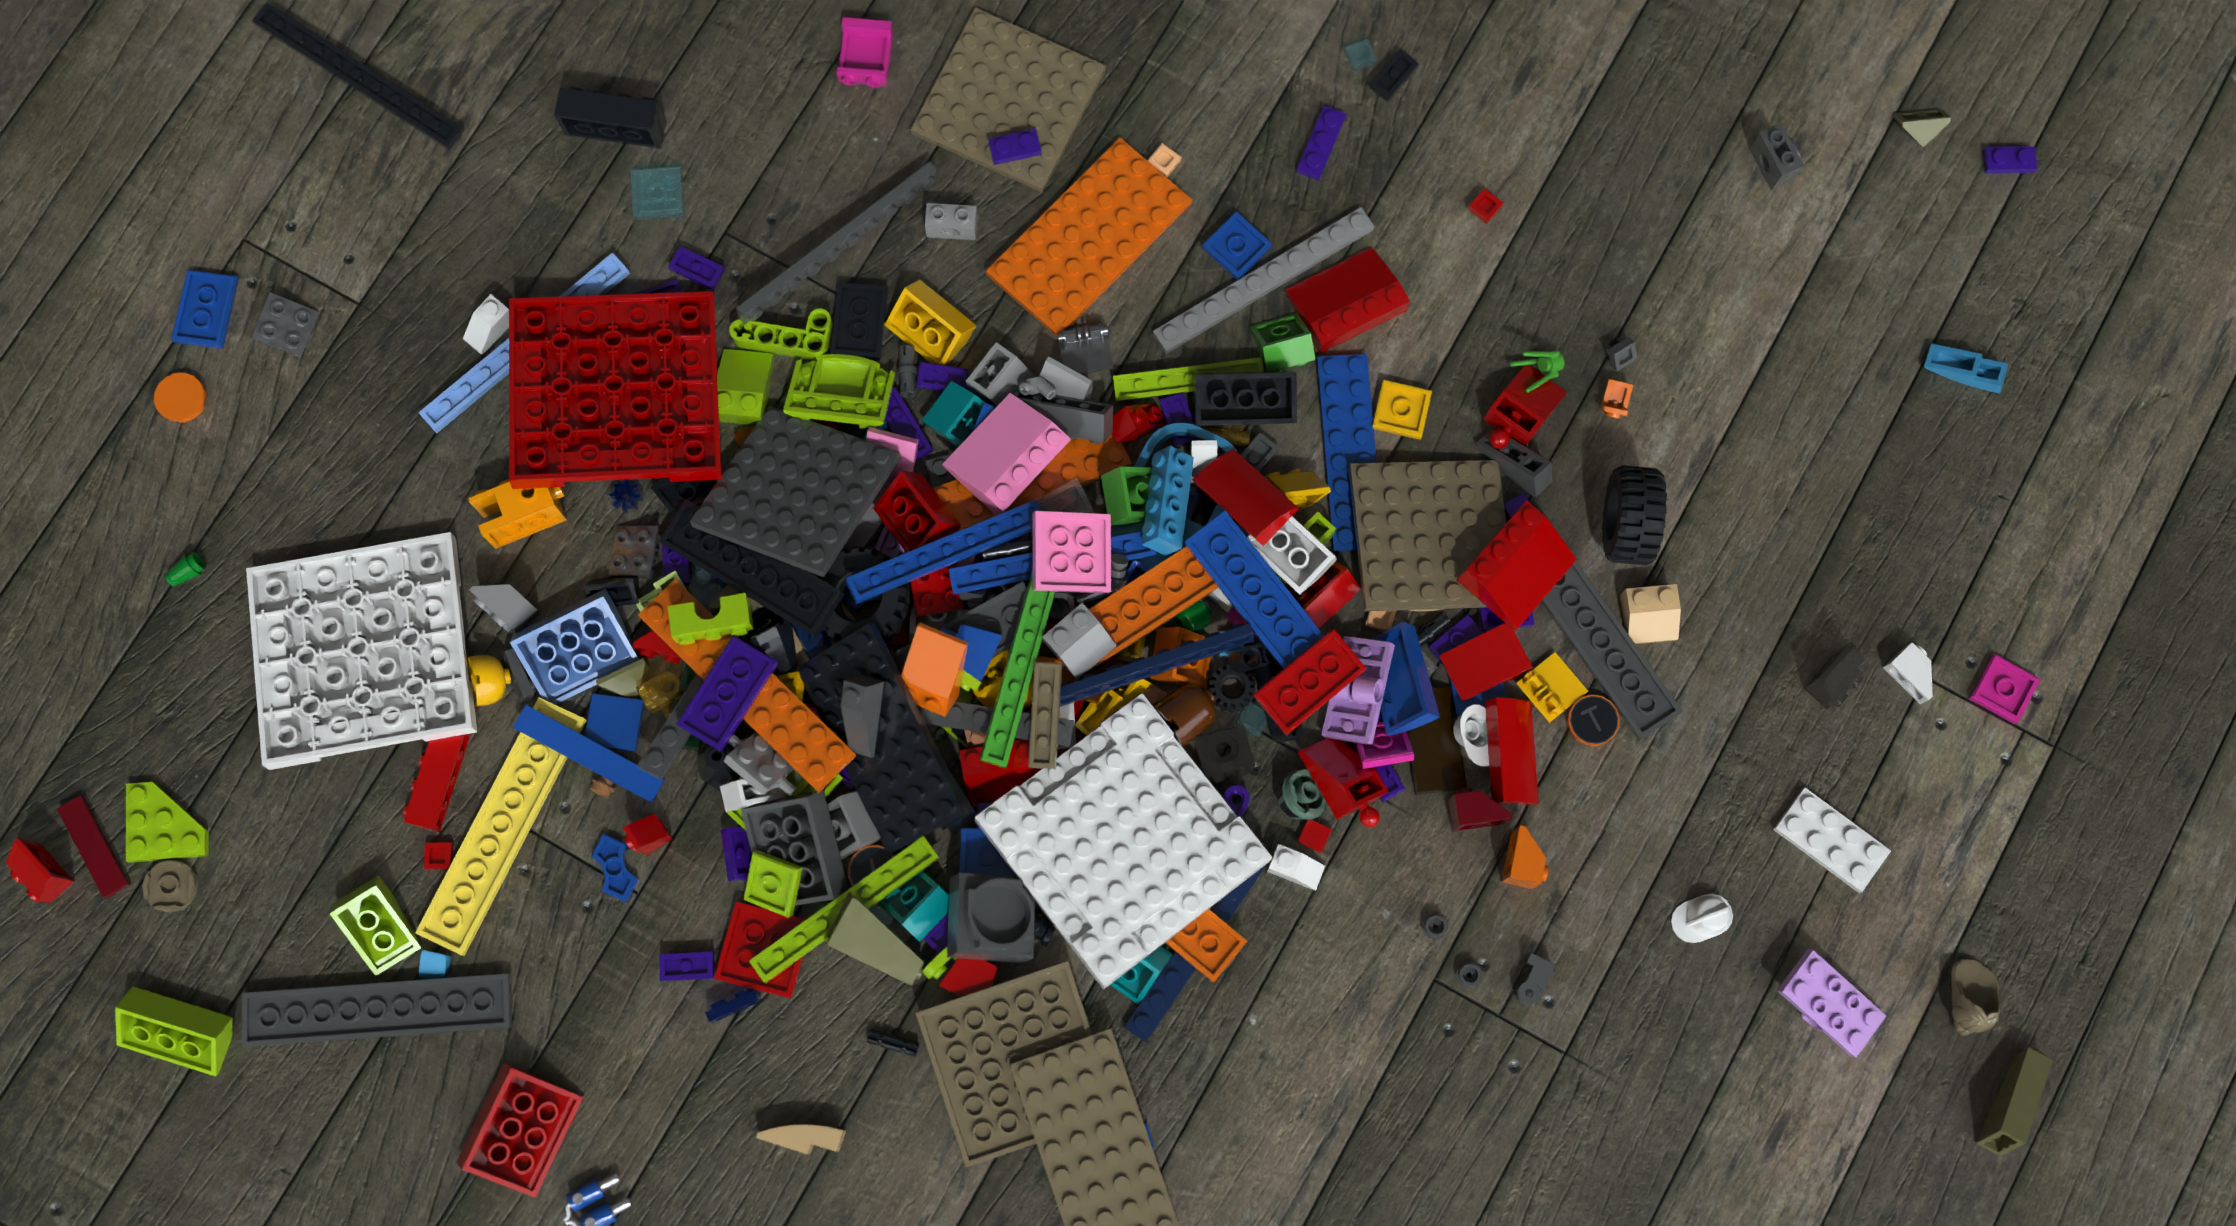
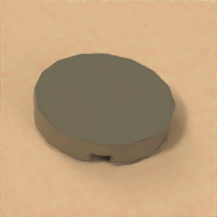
(170, 886)

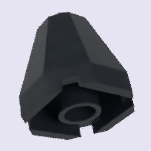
(775, 639)
(713, 770)

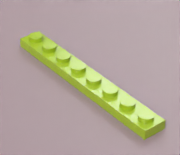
(869, 891)

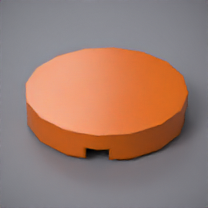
(180, 397)

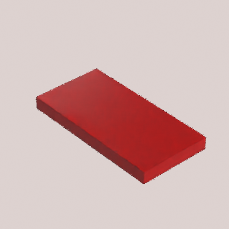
(1309, 682)

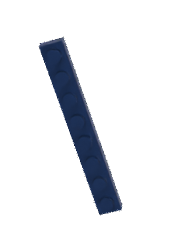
(1161, 662)
(1178, 971)

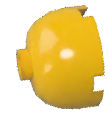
(487, 679)

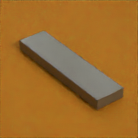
(1045, 715)

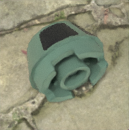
(1300, 796)

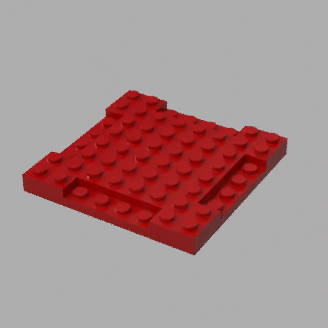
(613, 389)

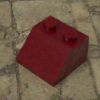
(1474, 811)

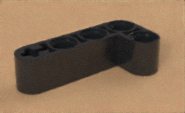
(1263, 670)

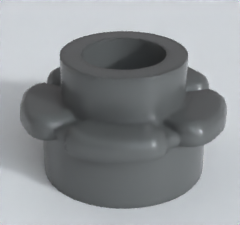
(1442, 926)
(1474, 980)

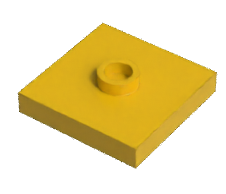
(1401, 409)

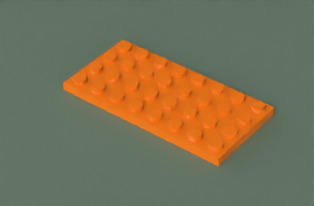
(1089, 237)

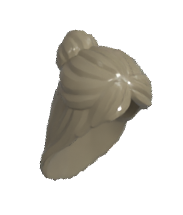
(1974, 997)

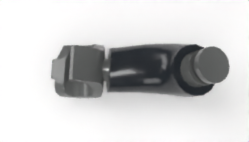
(1064, 602)

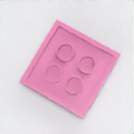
(1071, 552)

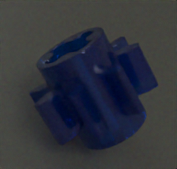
(626, 489)

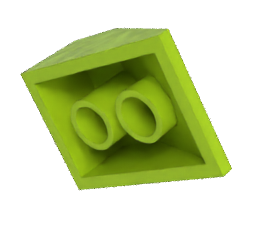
(744, 386)
(375, 925)

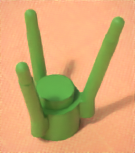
(1548, 363)

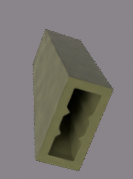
(868, 939)
(2016, 1103)

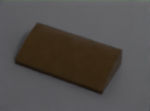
(1437, 754)

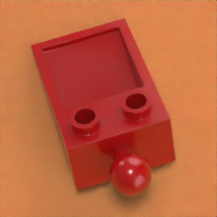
(1521, 413)
(1343, 780)

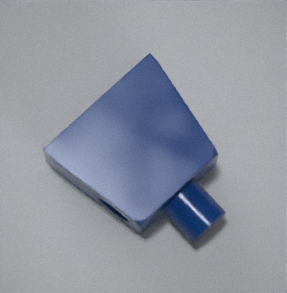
(980, 648)

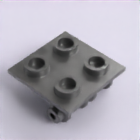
(285, 325)
(1086, 348)
(635, 551)

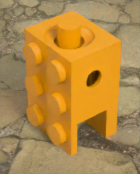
(521, 509)

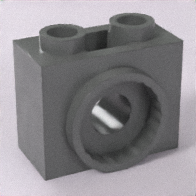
(1776, 156)

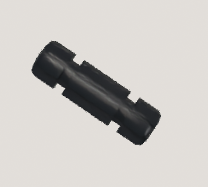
(893, 1042)

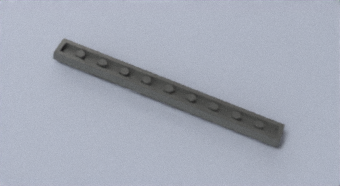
(832, 247)

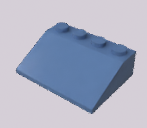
(574, 647)

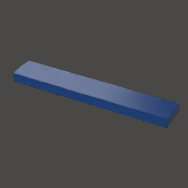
(587, 753)

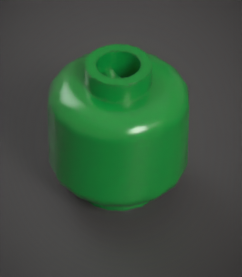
(1194, 617)

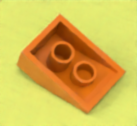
(934, 669)

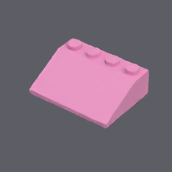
(1006, 453)

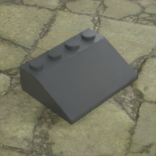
(802, 834)

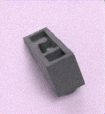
(1519, 464)
(861, 712)

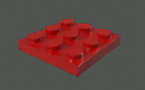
(749, 934)

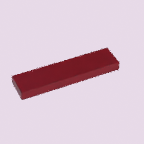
(93, 847)

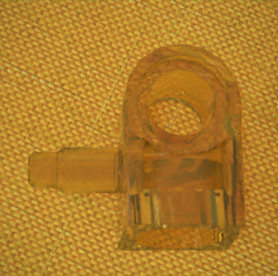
(654, 695)

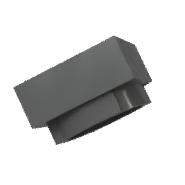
(990, 918)

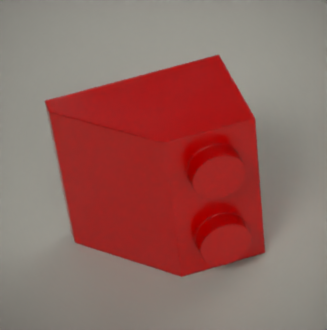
(37, 870)

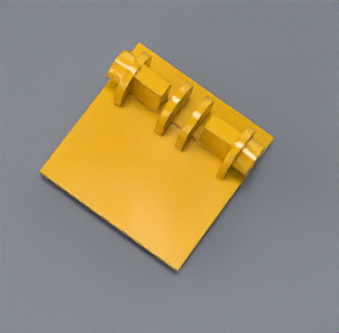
(1552, 687)

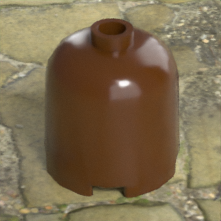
(1187, 712)

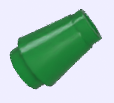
(185, 569)

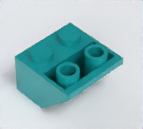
(954, 414)

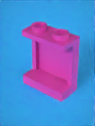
(865, 52)

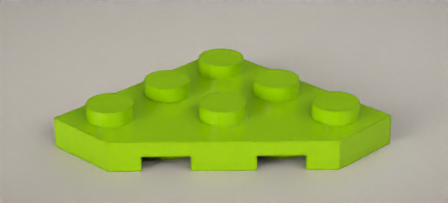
(160, 826)

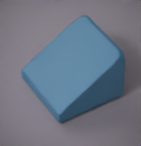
(434, 965)

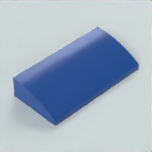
(1408, 691)

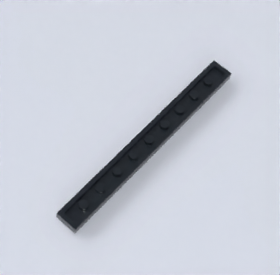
(358, 76)

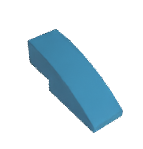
(1966, 368)

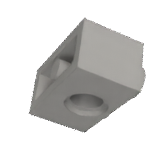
(951, 221)

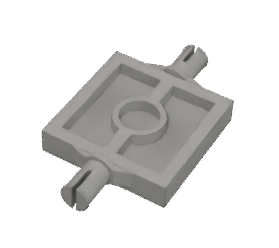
(759, 764)

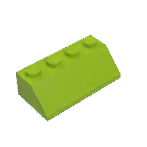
(173, 1030)

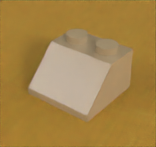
(1651, 613)

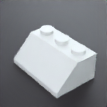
(1295, 555)

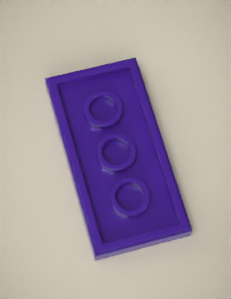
(727, 693)

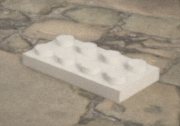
(1832, 840)

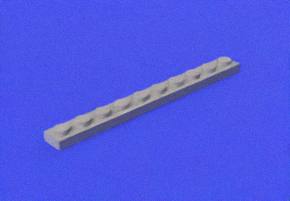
(1263, 280)

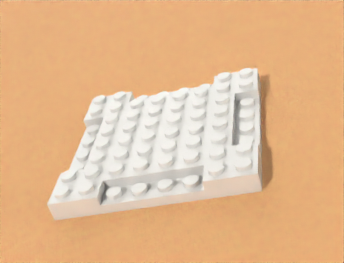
(359, 650)
(1122, 841)

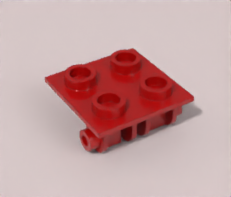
(934, 593)

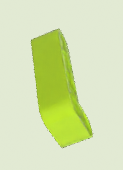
(782, 334)

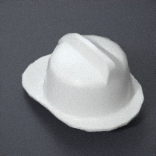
(1471, 732)
(1702, 918)

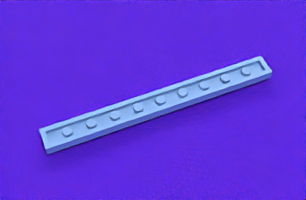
(496, 364)

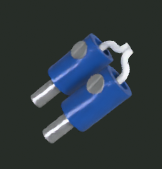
(590, 1193)

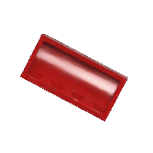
(1246, 495)
(1511, 751)

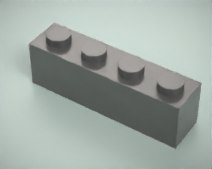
(1074, 416)

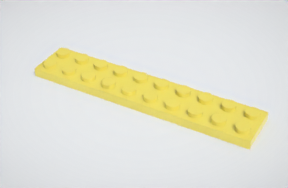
(495, 837)

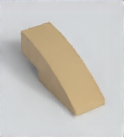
(803, 1137)

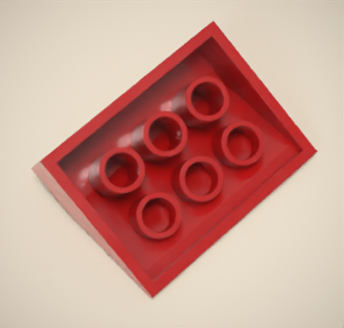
(1348, 299)
(1518, 566)
(519, 1130)

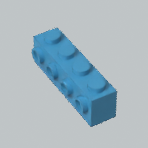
(1167, 500)

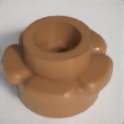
(602, 787)

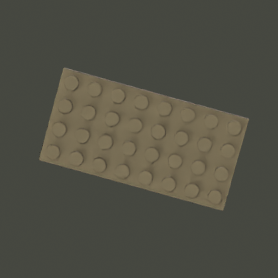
(1092, 1135)

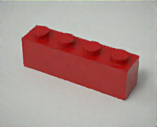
(435, 782)

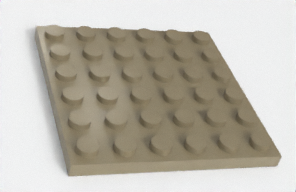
(1007, 84)
(1422, 530)
(979, 1038)

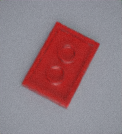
(1485, 661)

